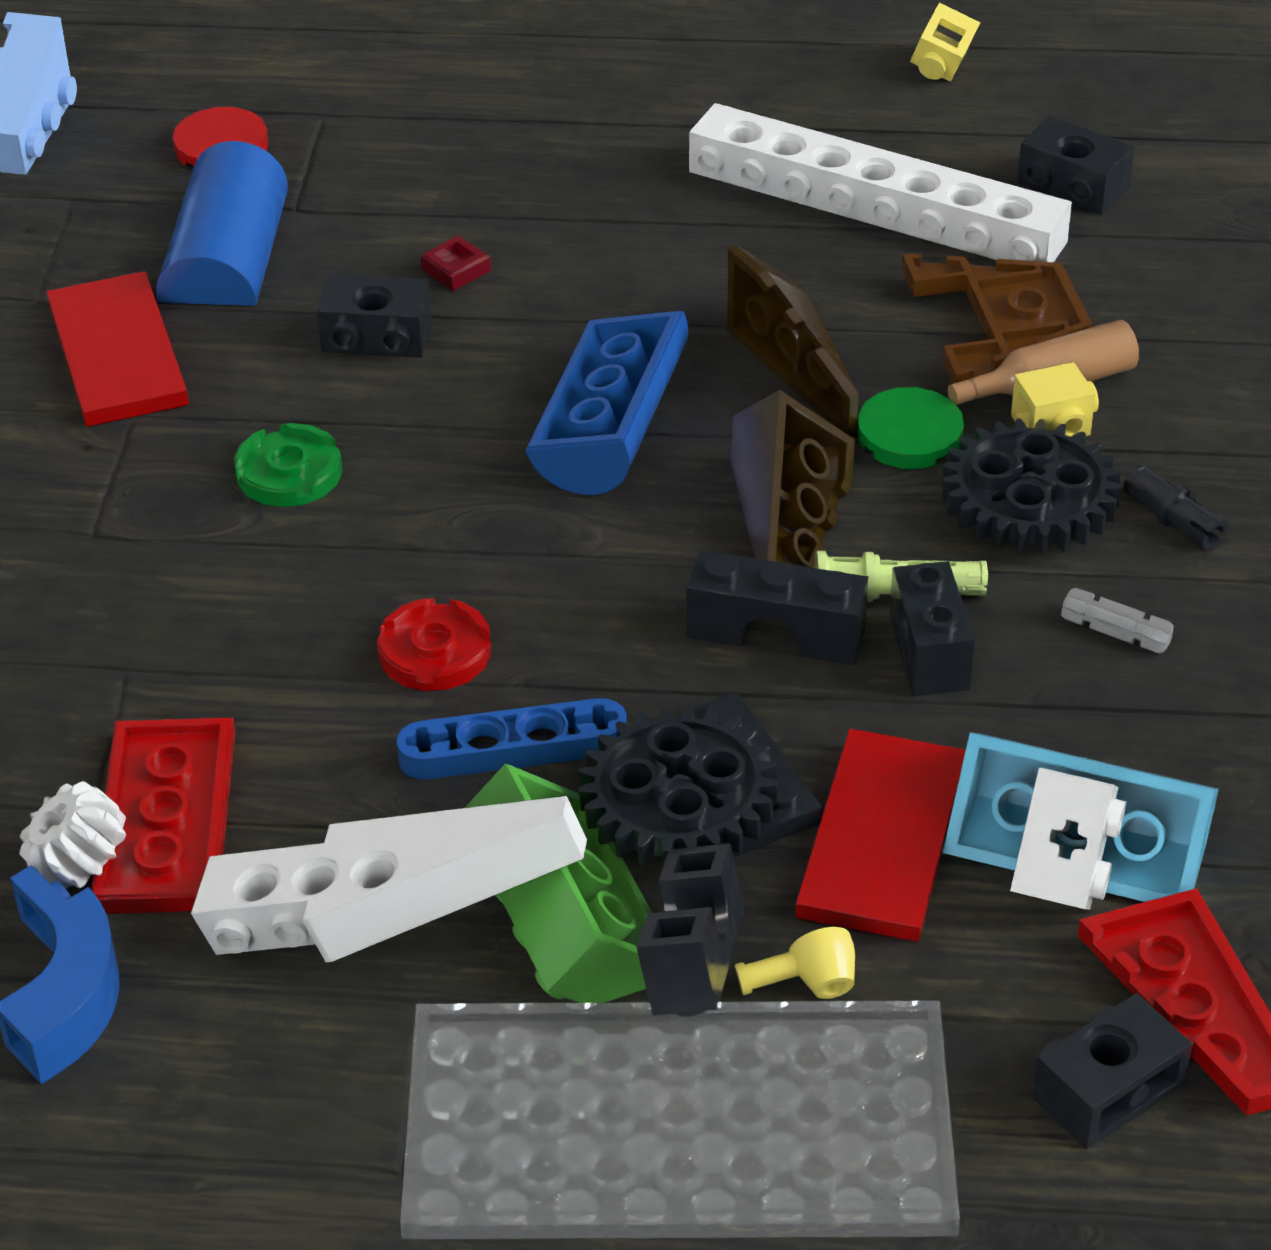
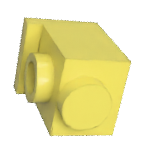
(939, 54)

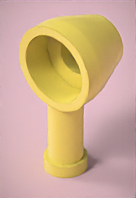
(819, 958)

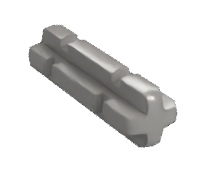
(1117, 620)

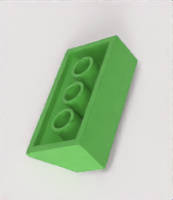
(579, 918)

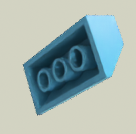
(1160, 831)

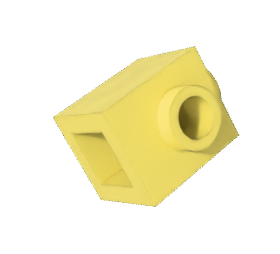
(1056, 396)

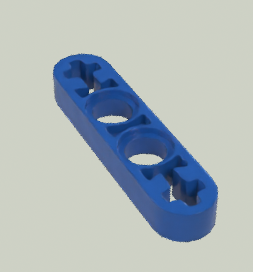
(511, 731)

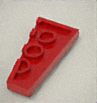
(1192, 977)

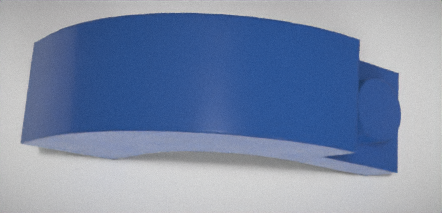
(75, 996)

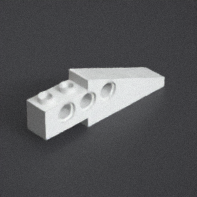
(381, 876)

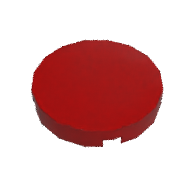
(216, 126)
(434, 644)

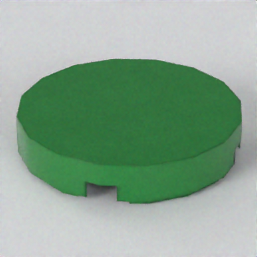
(909, 427)
(288, 465)

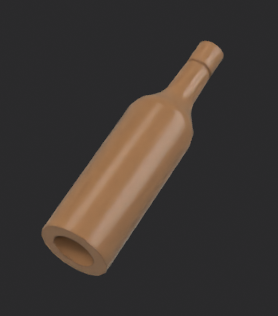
(1095, 351)

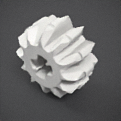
(73, 835)

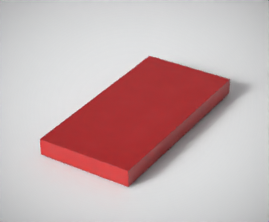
(117, 349)
(175, 798)
(881, 835)

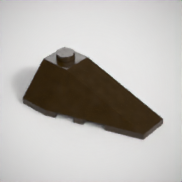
(787, 335)
(789, 477)

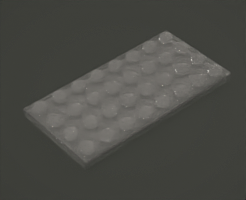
(679, 1122)

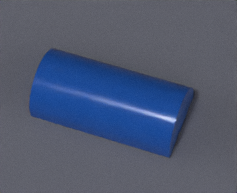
(224, 227)
(606, 400)

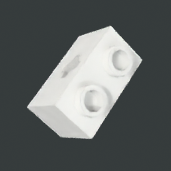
(1054, 805)

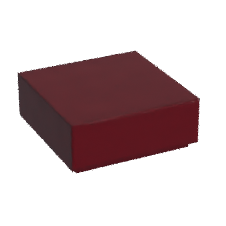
(455, 263)

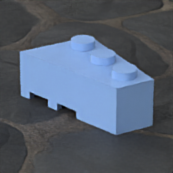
(32, 88)

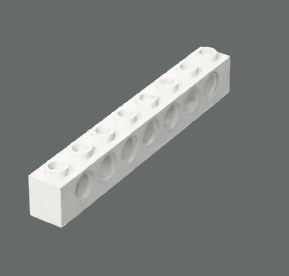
(878, 186)

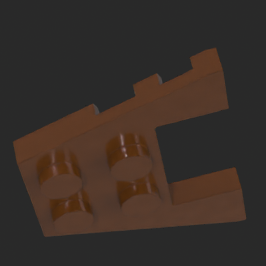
(1014, 303)

